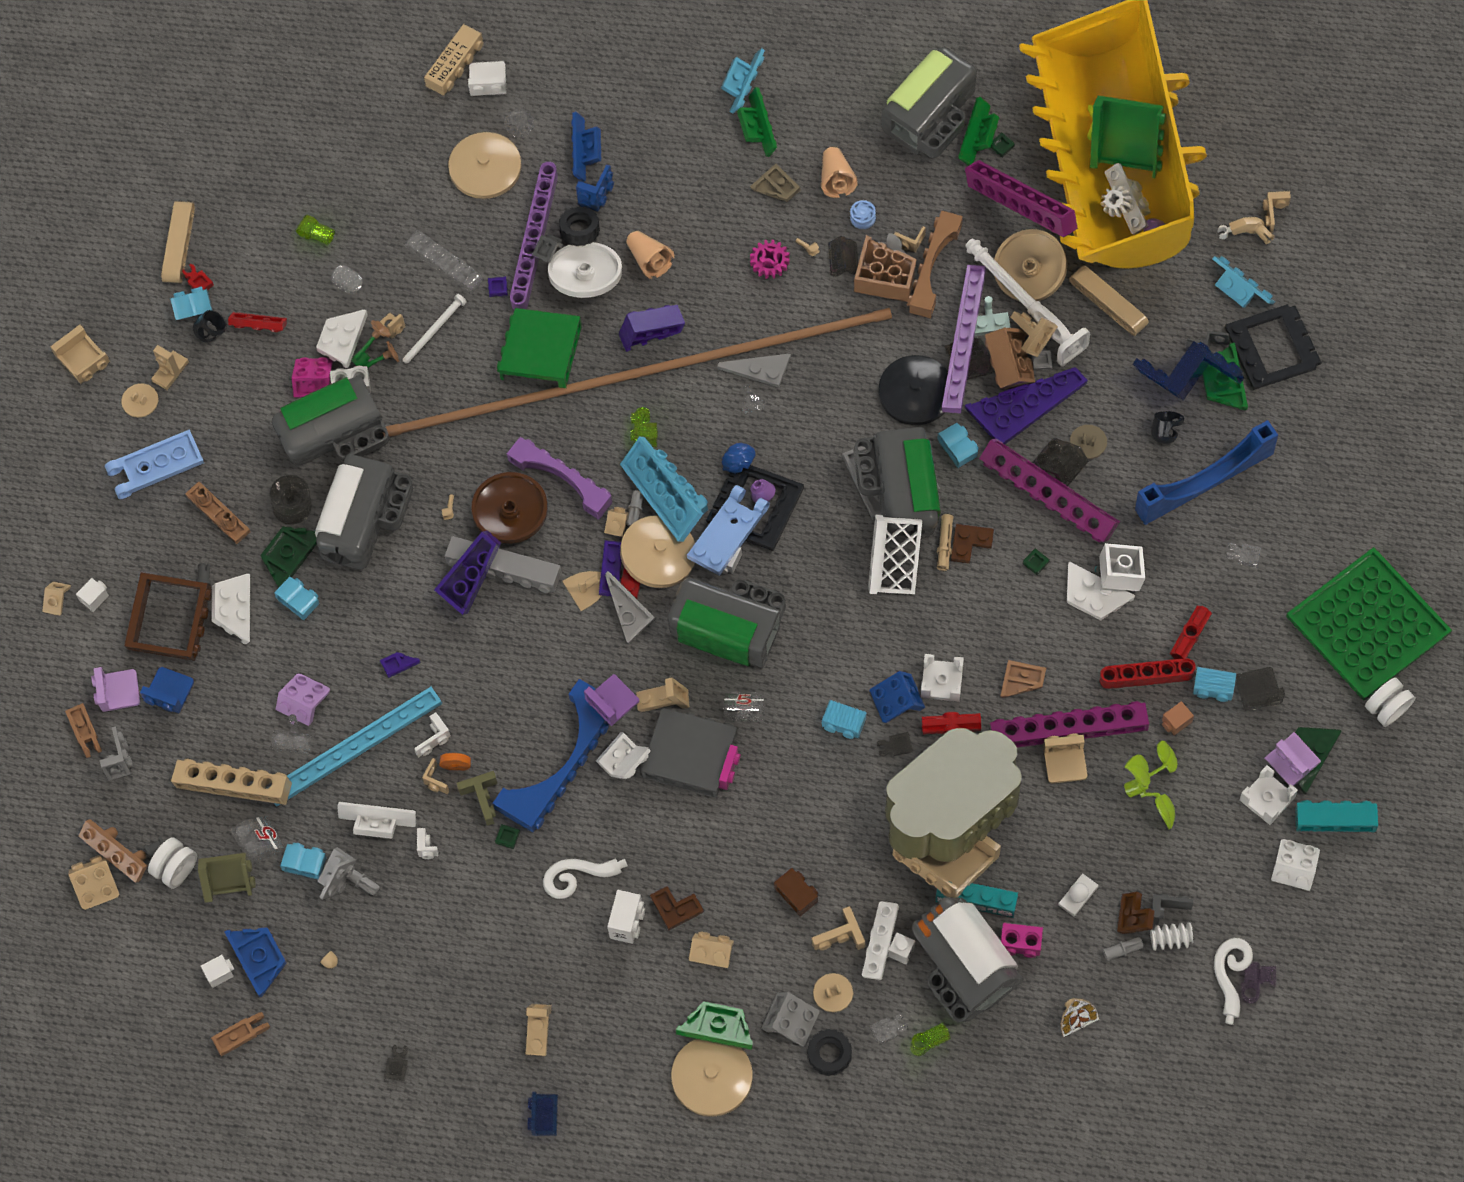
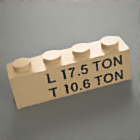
(453, 60)

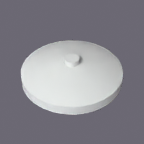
(585, 270)

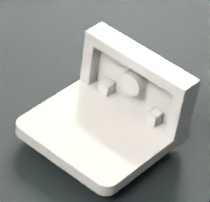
(487, 78)
(622, 757)
(1295, 864)

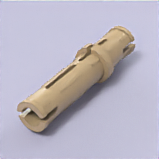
(944, 549)

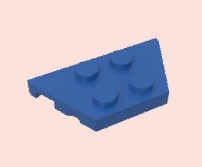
(258, 956)

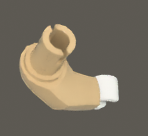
(1248, 224)

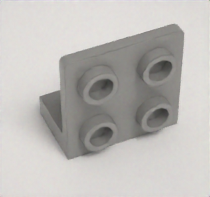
(117, 765)
(335, 873)
(791, 1018)

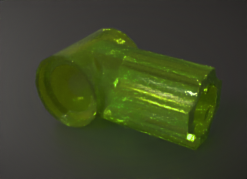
(313, 229)
(931, 1039)

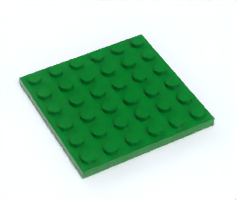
(1368, 623)

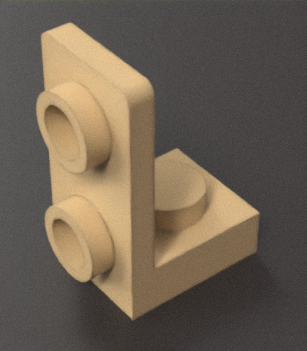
(1277, 200)

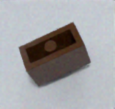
(796, 891)

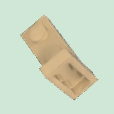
(1038, 333)
(169, 367)
(663, 696)
(841, 933)
(537, 1029)

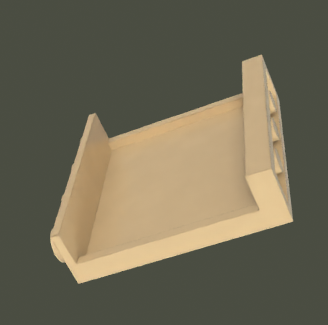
(959, 872)

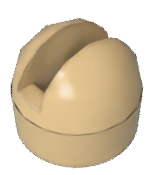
(329, 960)

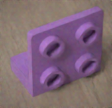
(611, 699)

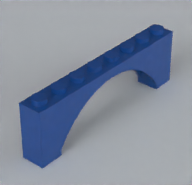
(1160, 499)
(530, 804)

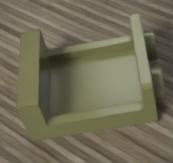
(225, 875)

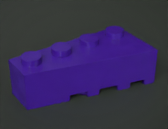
(467, 575)

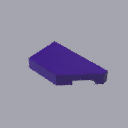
(398, 663)

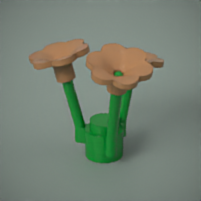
(362, 357)

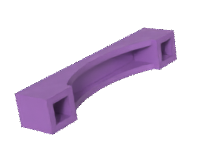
(526, 455)

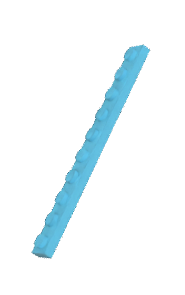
(362, 741)

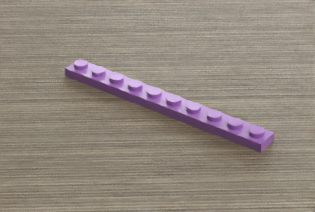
(963, 339)

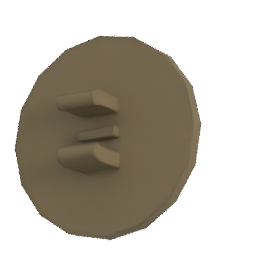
(1090, 439)

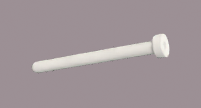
(459, 300)

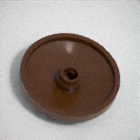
(510, 507)

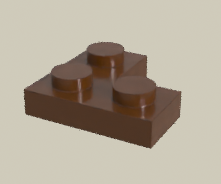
(969, 536)
(674, 912)
(1133, 918)

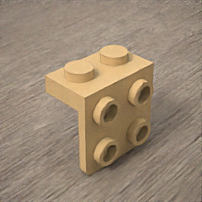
(1065, 758)
(93, 882)

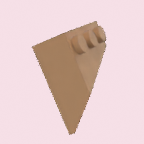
(884, 272)
(1008, 359)

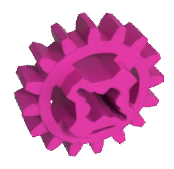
(769, 259)

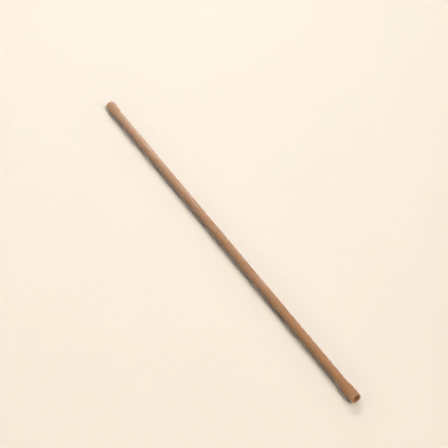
(875, 316)

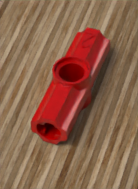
(1195, 624)
(950, 721)

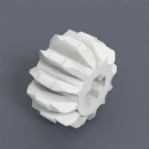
(1121, 204)

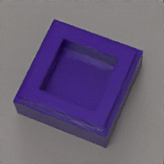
(497, 286)

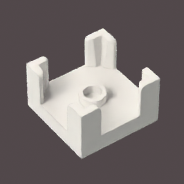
(942, 679)
(1268, 796)

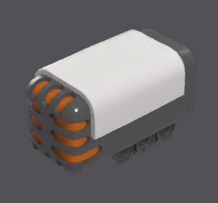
(968, 958)

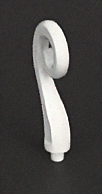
(605, 869)
(1232, 1000)

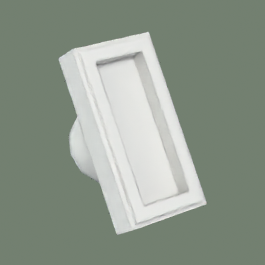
(1078, 895)

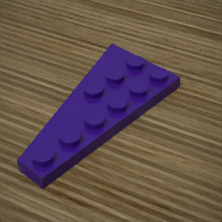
(1021, 406)

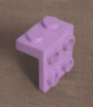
(115, 689)
(301, 697)

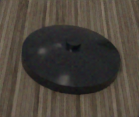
(913, 389)

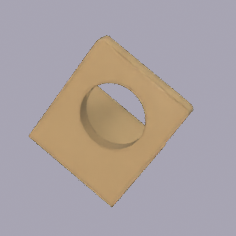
(910, 244)
(396, 325)
(54, 598)
(433, 784)

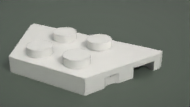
(341, 336)
(1087, 594)
(232, 606)

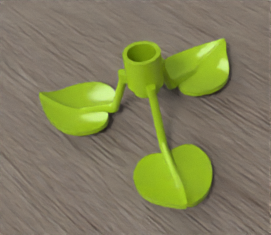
(1139, 768)

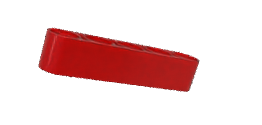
(1154, 668)

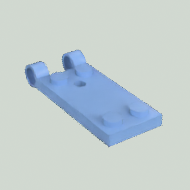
(162, 459)
(721, 537)

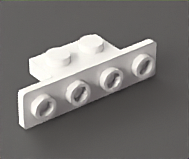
(1135, 217)
(376, 820)
(880, 940)

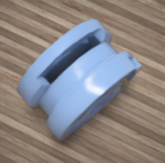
(862, 214)

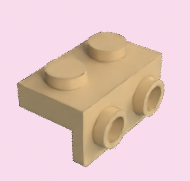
(711, 949)

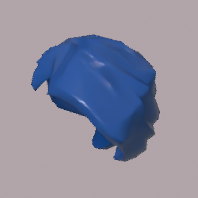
(738, 457)

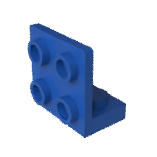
(896, 696)

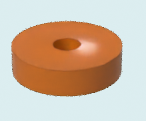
(455, 761)

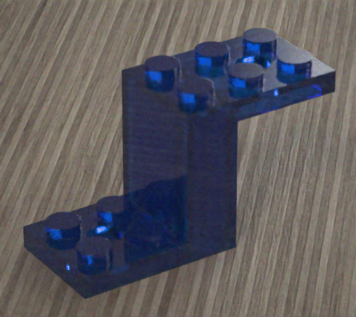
(1189, 370)

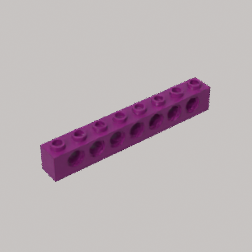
(1021, 198)
(990, 459)
(1057, 719)

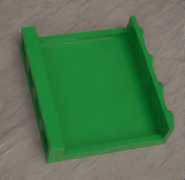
(1127, 134)
(540, 345)

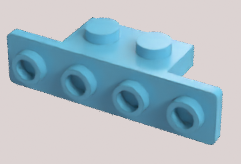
(739, 78)
(1237, 286)

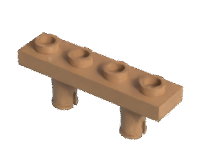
(217, 512)
(104, 843)

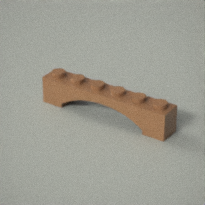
(946, 229)

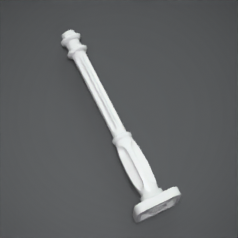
(1070, 344)

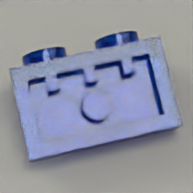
(544, 1114)

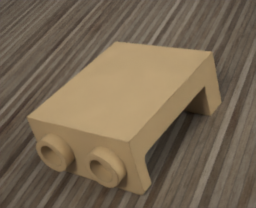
(80, 354)

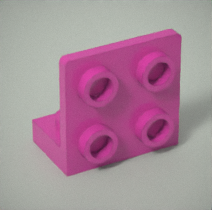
(310, 375)

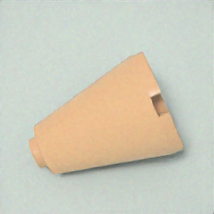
(836, 174)
(650, 254)

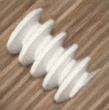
(1171, 935)

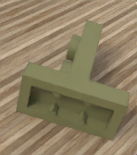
(480, 785)

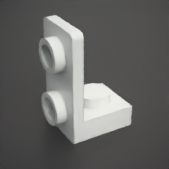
(441, 736)

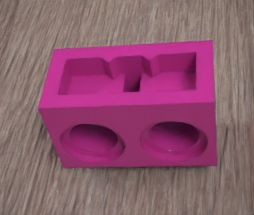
(1022, 934)

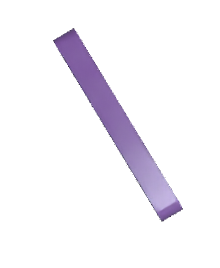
(533, 228)

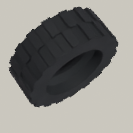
(583, 237)
(840, 1041)

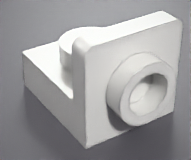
(423, 841)

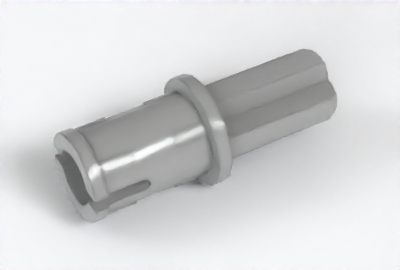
(634, 507)
(360, 880)
(1123, 948)

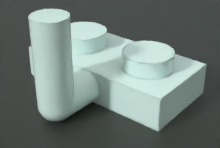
(991, 322)

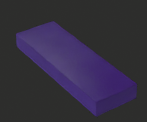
(610, 562)

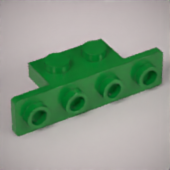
(756, 123)
(979, 131)

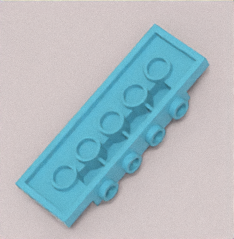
(662, 488)

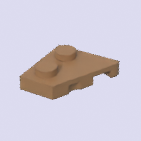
(1022, 678)

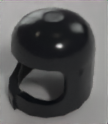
(209, 317)
(1163, 423)

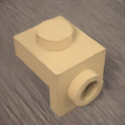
(616, 521)

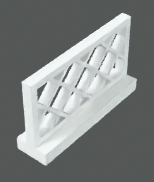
(879, 549)

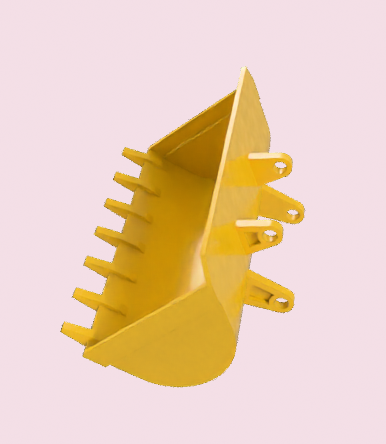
(1117, 58)

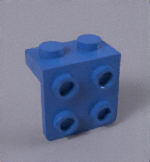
(592, 196)
(168, 690)

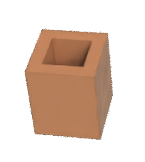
(1177, 718)

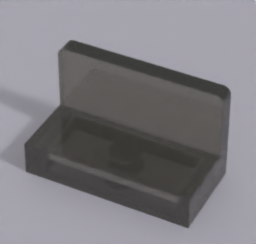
(842, 256)

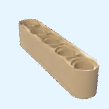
(178, 241)
(1109, 300)

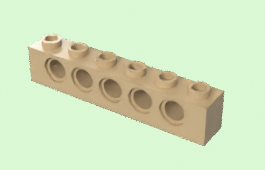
(277, 793)

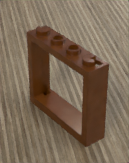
(138, 611)

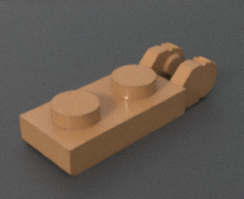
(83, 728)
(239, 1034)

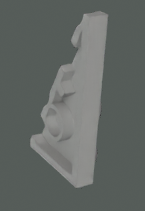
(761, 369)
(631, 612)

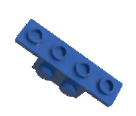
(585, 146)

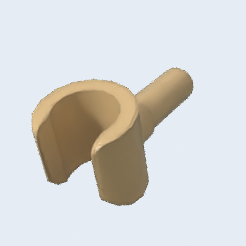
(811, 249)
(448, 512)

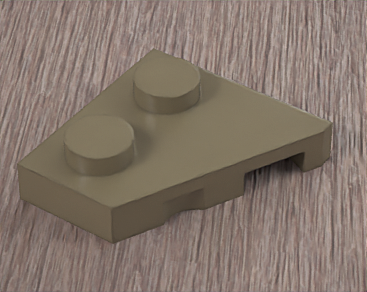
(776, 184)

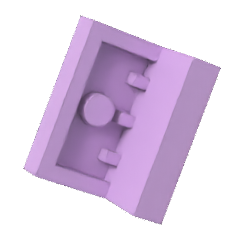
(1292, 759)

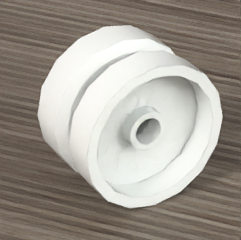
(1390, 702)
(172, 863)

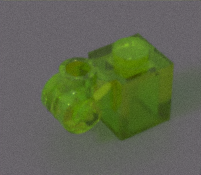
(642, 426)

